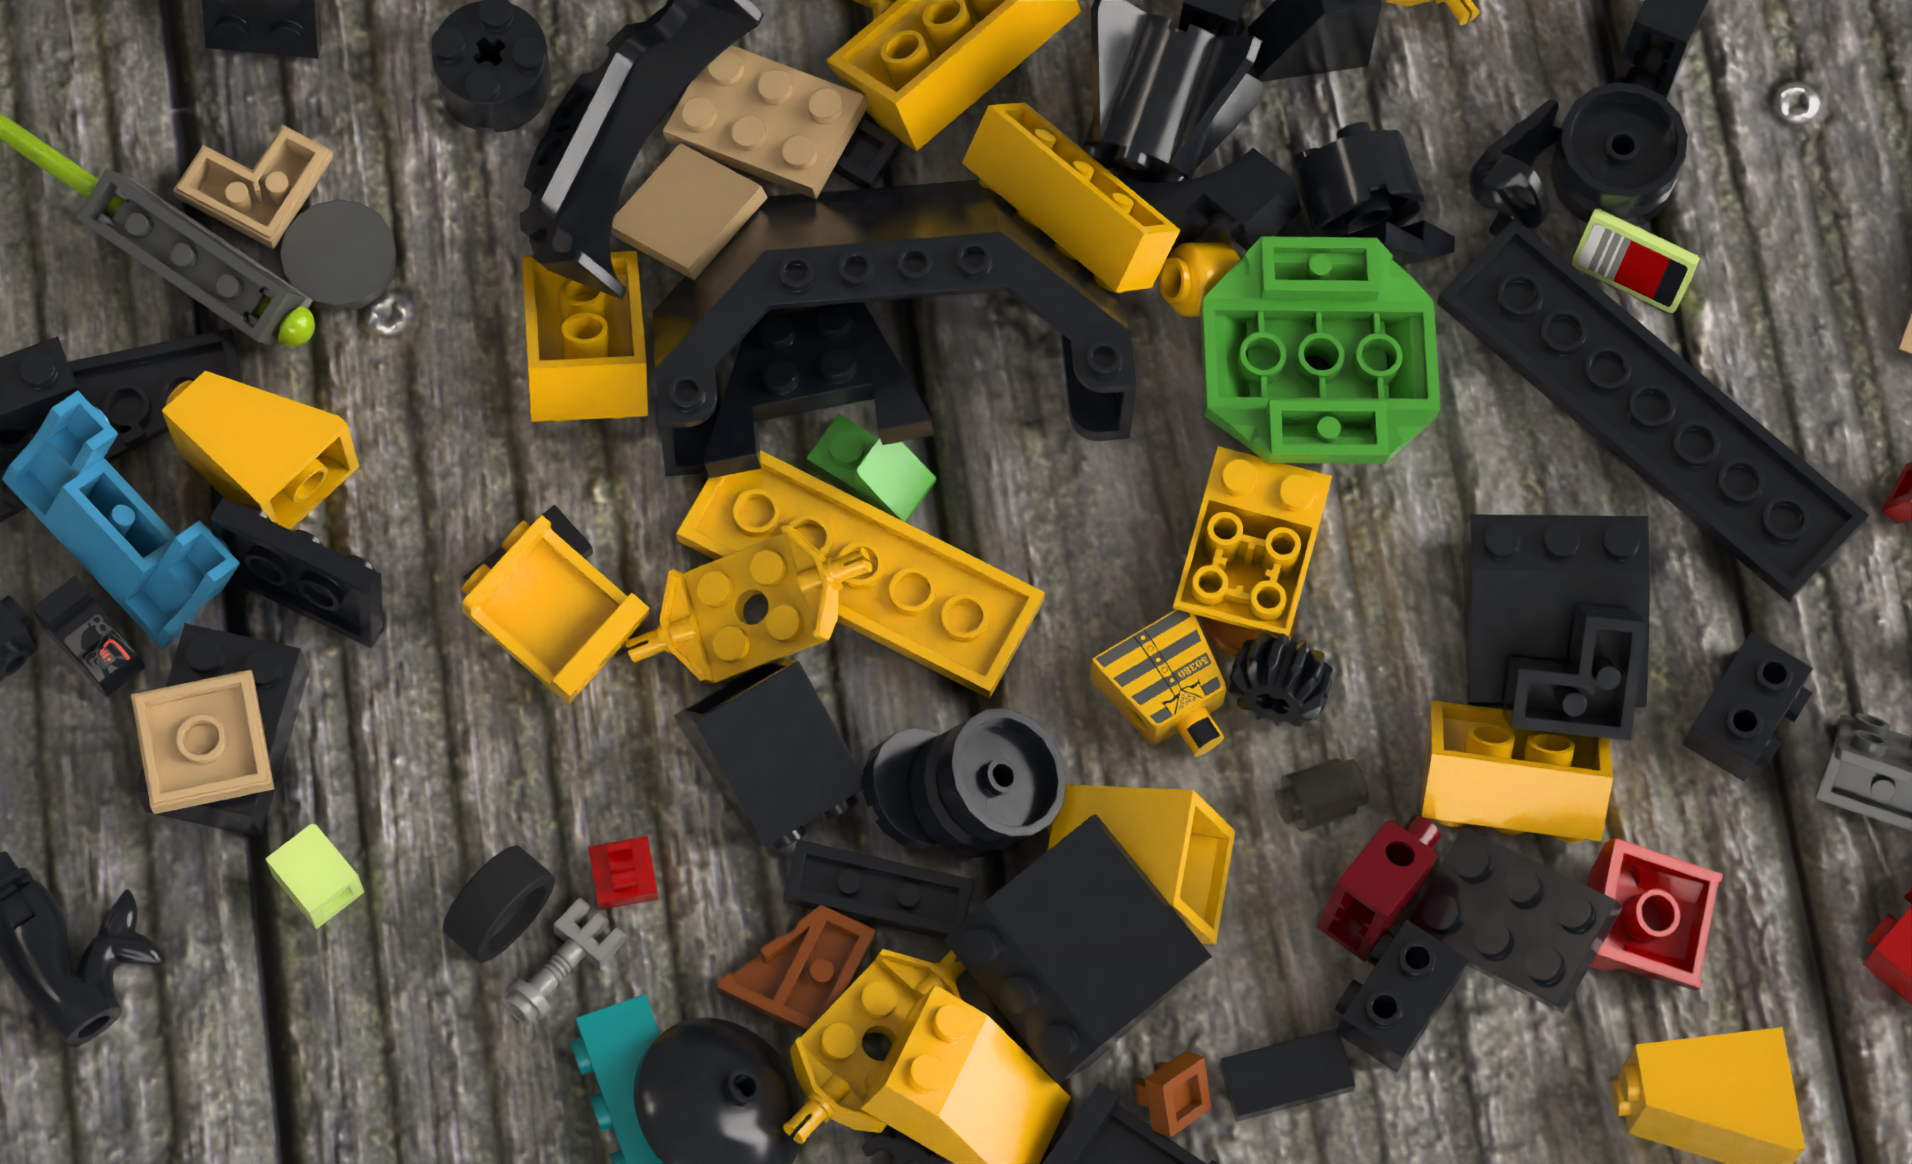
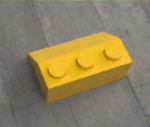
(1513, 777)

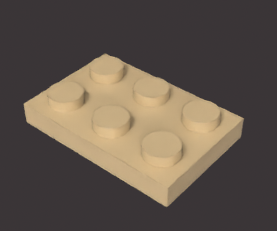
(767, 120)

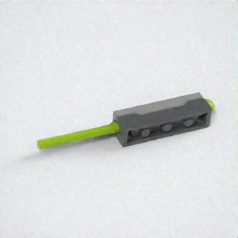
(177, 247)

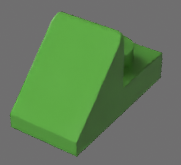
(873, 472)

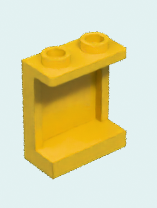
(551, 609)

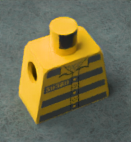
(1165, 682)

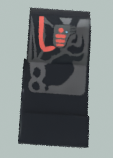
(88, 636)

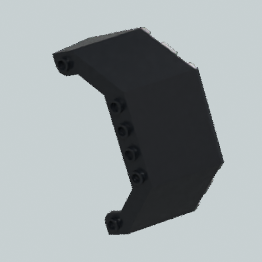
(882, 249)

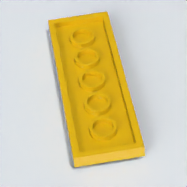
(921, 591)

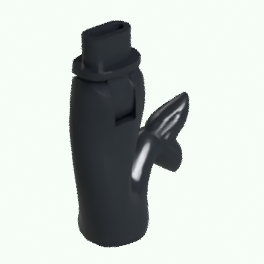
(38, 957)

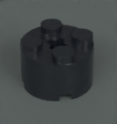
(491, 65)
(1358, 181)

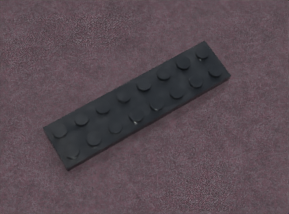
(1652, 410)

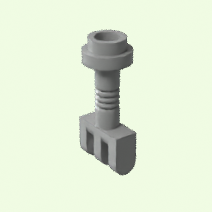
(527, 999)

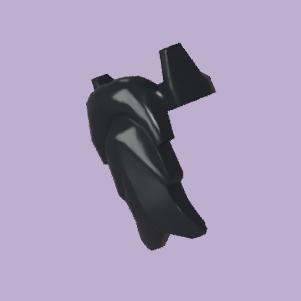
(1508, 165)

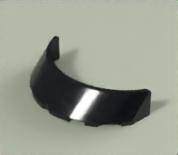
(606, 123)

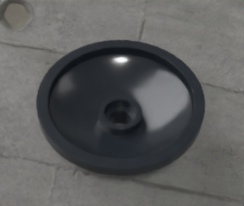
(691, 1103)

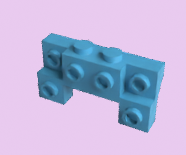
(111, 529)

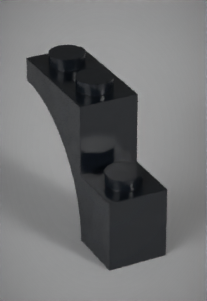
(1237, 201)

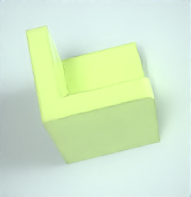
(315, 875)

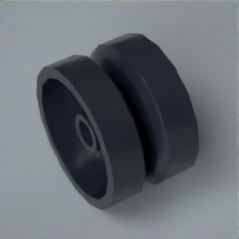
(1619, 153)
(988, 783)

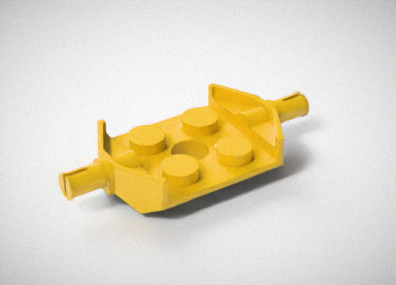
(705, 607)
(831, 1053)

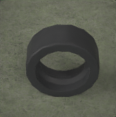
(498, 903)

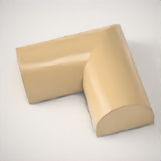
(261, 199)

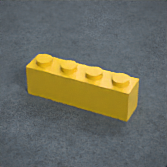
(1070, 197)

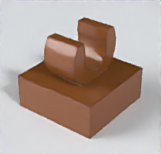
(1175, 1093)

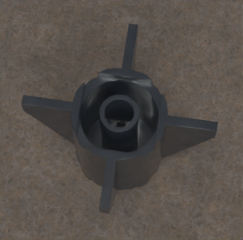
(1163, 92)

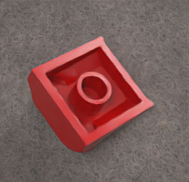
(1662, 916)

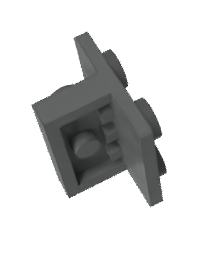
(1869, 771)

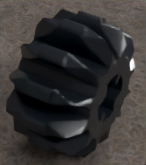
(1280, 679)

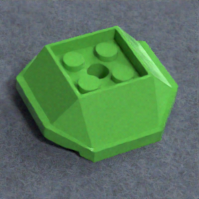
(1328, 302)

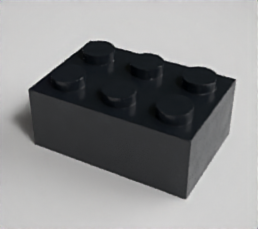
(279, 682)

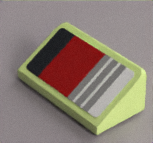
(1635, 261)

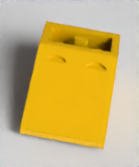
(1252, 542)

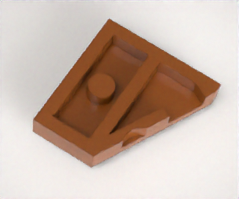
(802, 971)

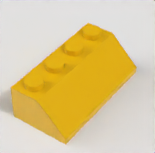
(937, 57)

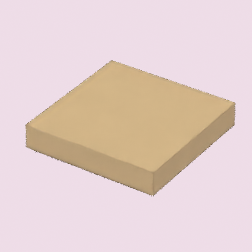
(687, 211)
(202, 741)

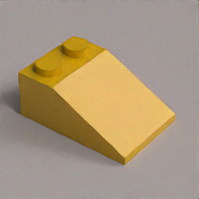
(584, 345)
(965, 1087)

